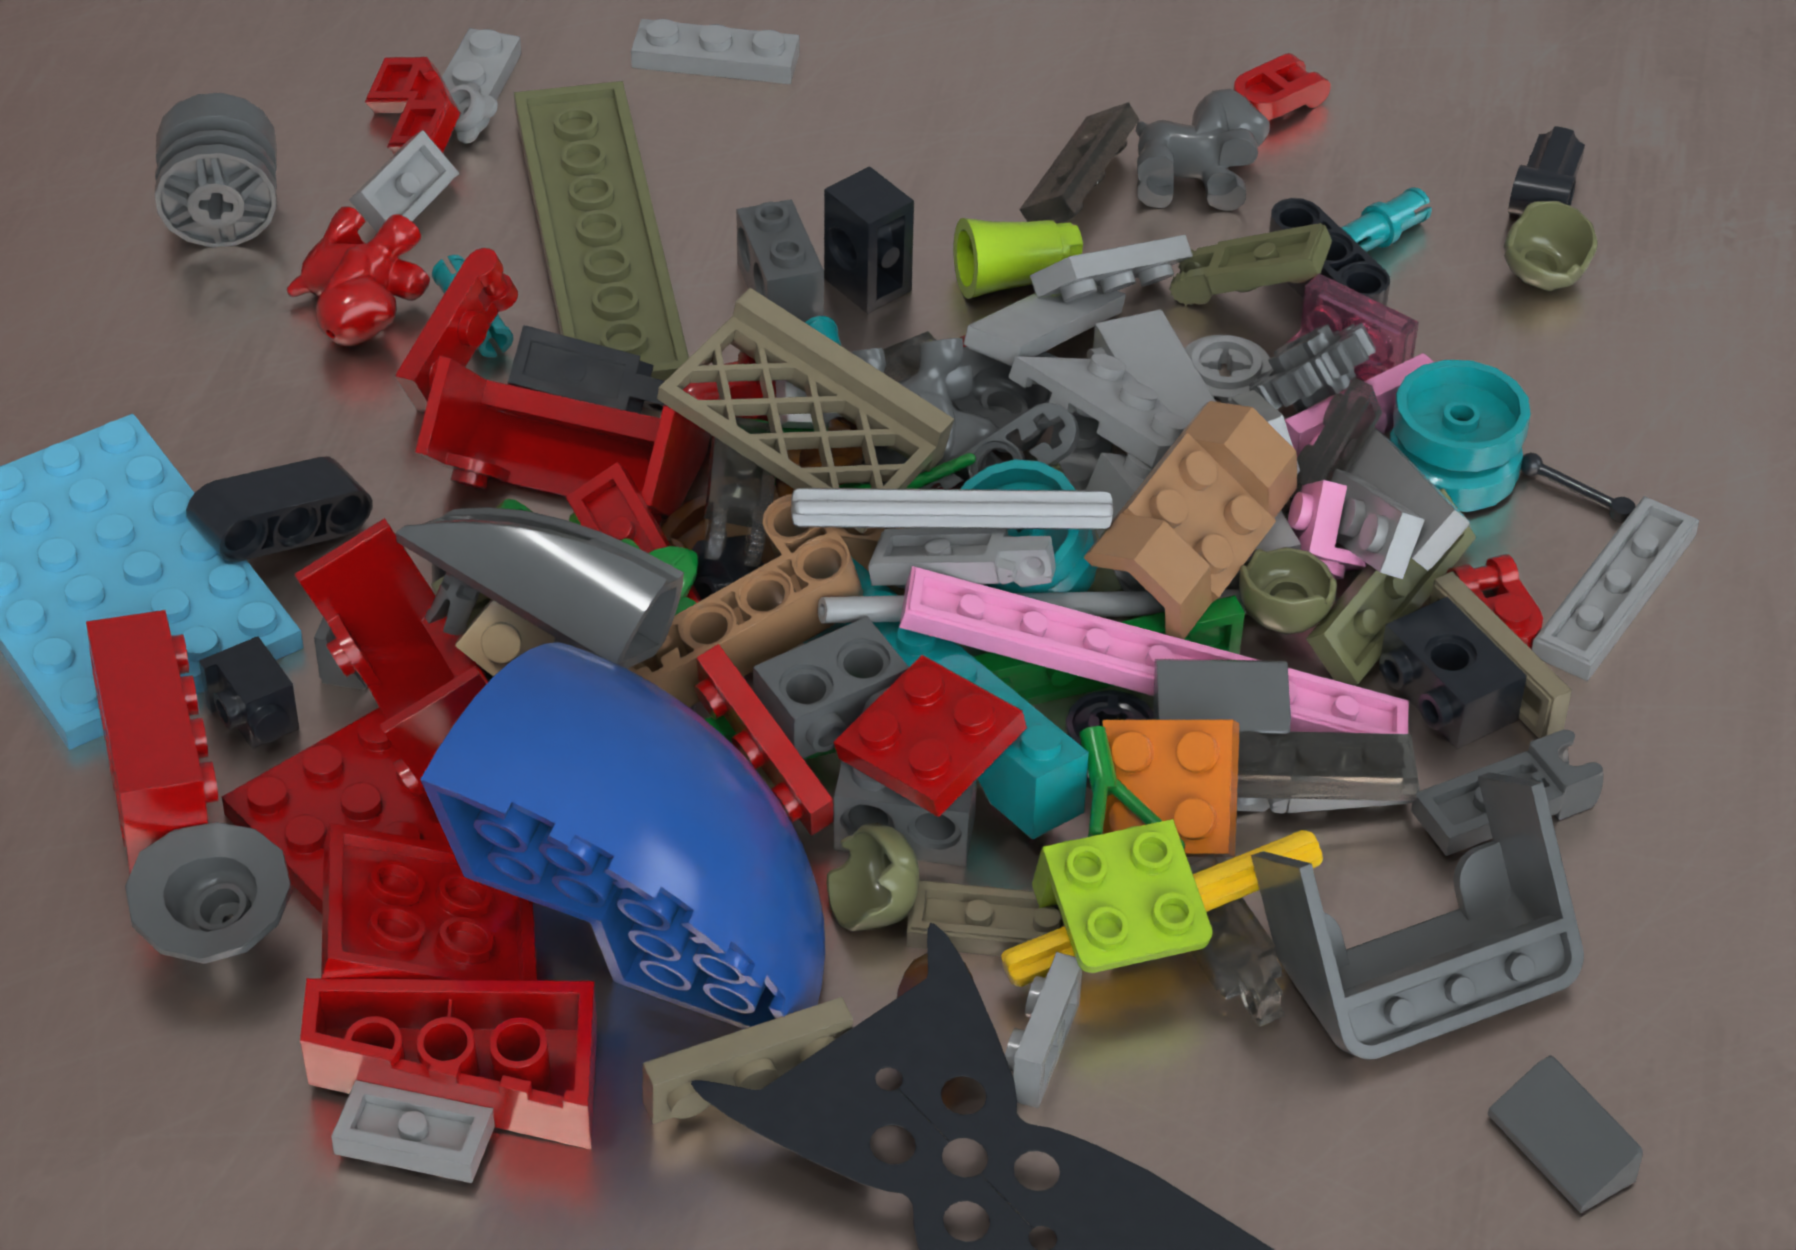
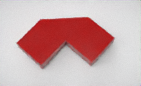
(417, 92)

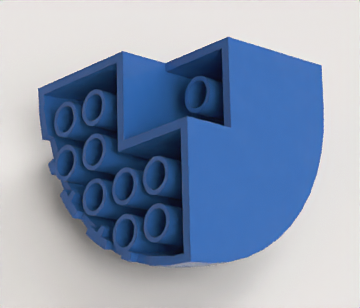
(644, 823)

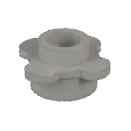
(474, 111)

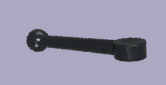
(1618, 508)

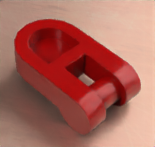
(1282, 86)
(1511, 599)

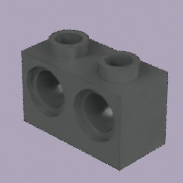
(780, 258)
(827, 683)
(932, 838)

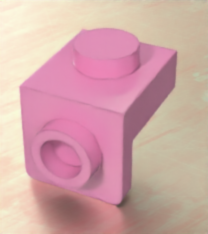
(1316, 521)

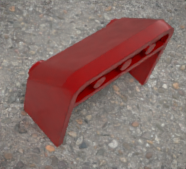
(554, 440)
(412, 667)

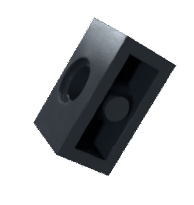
(868, 239)
(1451, 672)

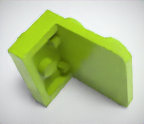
(1124, 896)

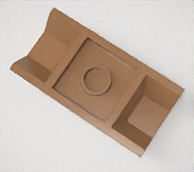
(1201, 511)

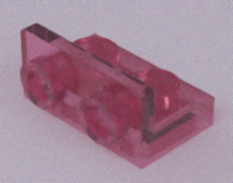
(1340, 307)

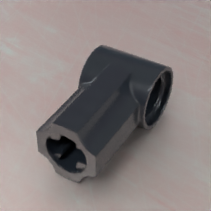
(1549, 171)

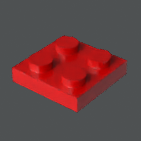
(930, 735)

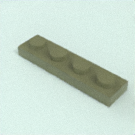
(1354, 628)

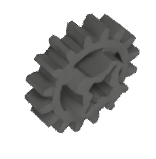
(1314, 366)

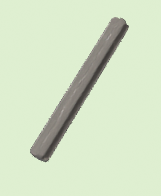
(951, 508)

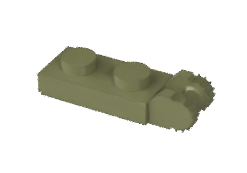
(1251, 263)

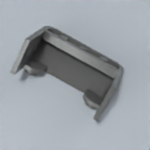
(1494, 953)

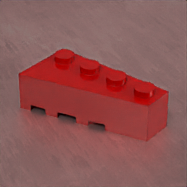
(149, 728)
(475, 1042)

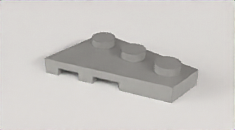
(1106, 392)

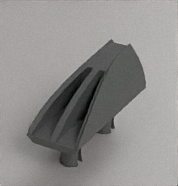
(552, 574)

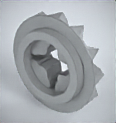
(1243, 359)

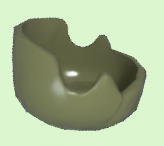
(1550, 245)
(1287, 589)
(876, 881)

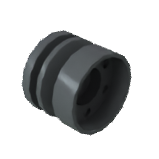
(216, 170)

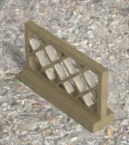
(833, 384)

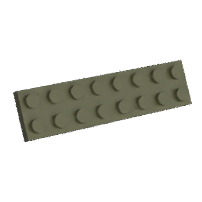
(599, 223)

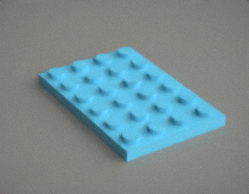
(106, 535)

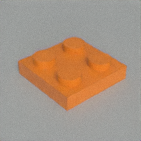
(1180, 774)

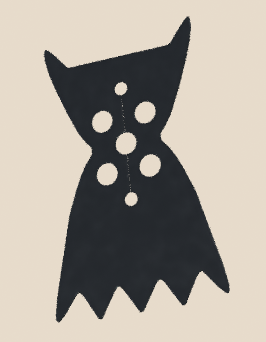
(941, 1033)

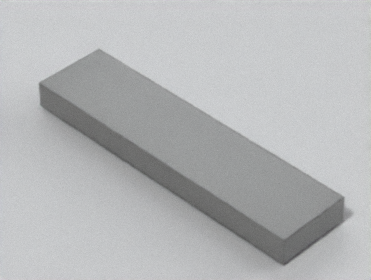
(1039, 324)
(1398, 477)
(1615, 588)

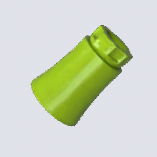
(1005, 254)

